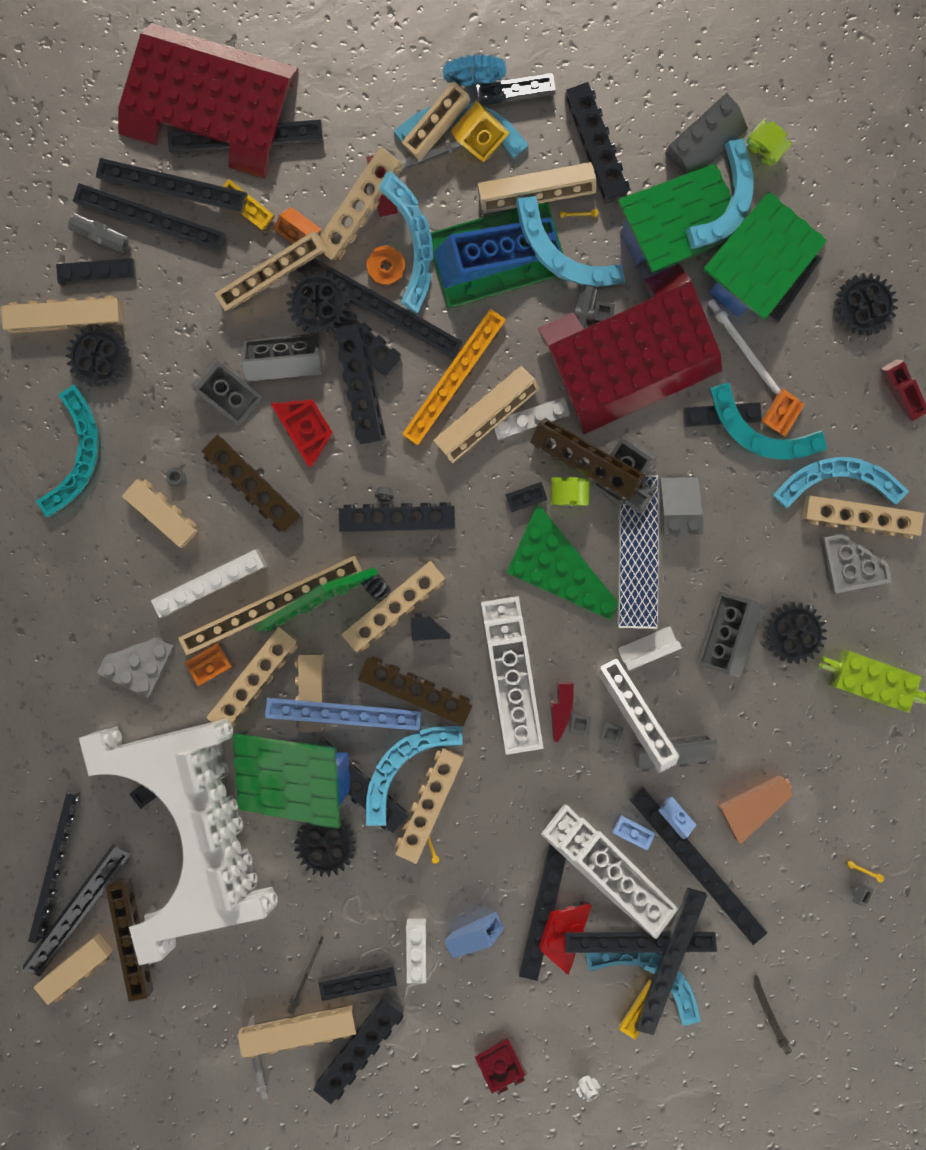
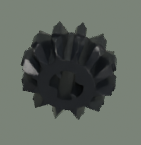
(377, 587)

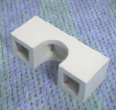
(416, 950)

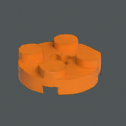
(377, 259)

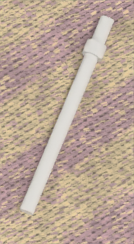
(721, 316)

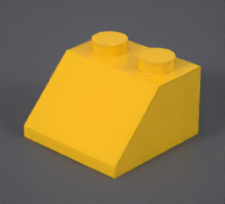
(479, 131)

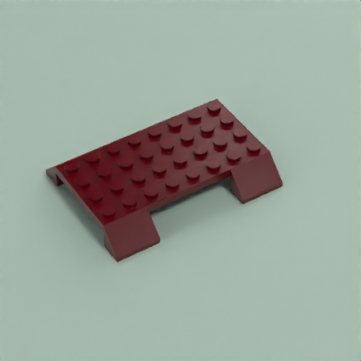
(205, 92)
(635, 353)

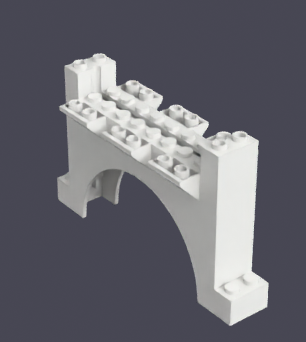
(216, 874)

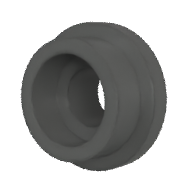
(170, 474)
(384, 494)

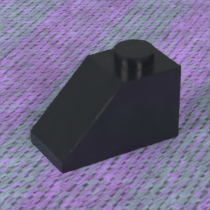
(426, 628)

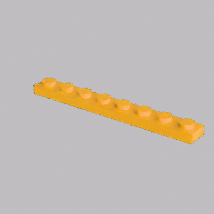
(454, 377)

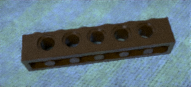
(219, 446)
(597, 458)
(458, 715)
(123, 915)

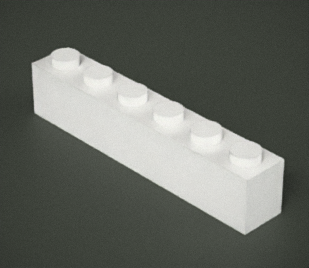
(209, 583)
(638, 716)

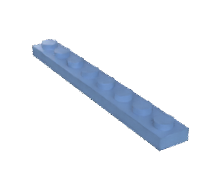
(342, 714)

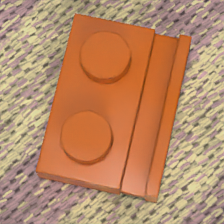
(783, 412)
(208, 664)

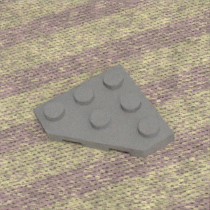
(853, 565)
(138, 665)

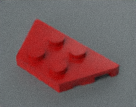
(305, 427)
(559, 922)

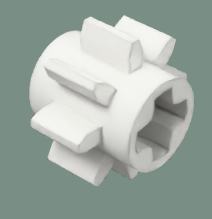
(588, 1088)

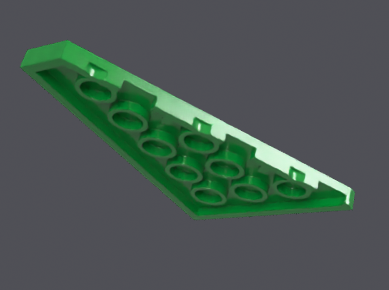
(555, 566)
(314, 599)

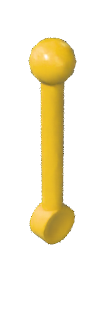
(594, 213)
(435, 859)
(878, 877)

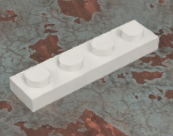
(531, 417)

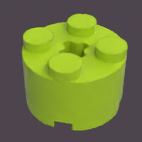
(768, 142)
(570, 491)

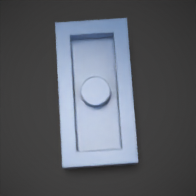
(677, 817)
(633, 832)

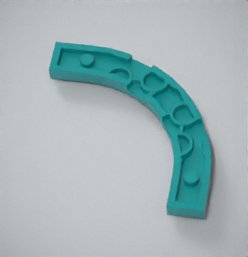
(755, 442)
(86, 454)

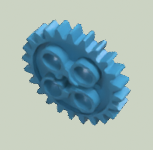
(474, 70)

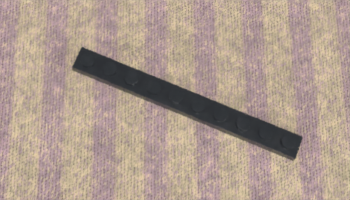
(389, 310)
(699, 867)

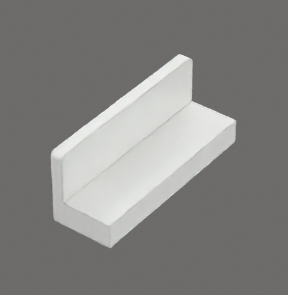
(648, 648)

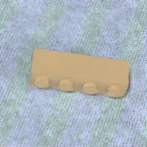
(436, 121)
(160, 513)
(310, 685)
(73, 969)

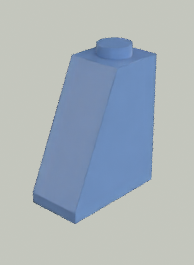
(474, 936)

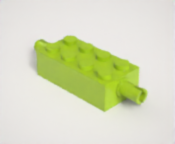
(874, 680)

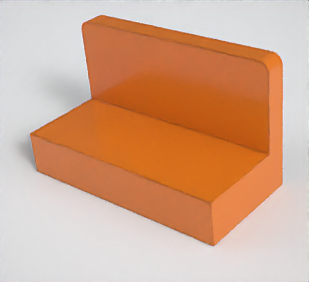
(294, 225)

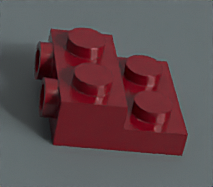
(501, 1067)

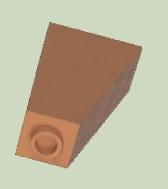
(754, 807)

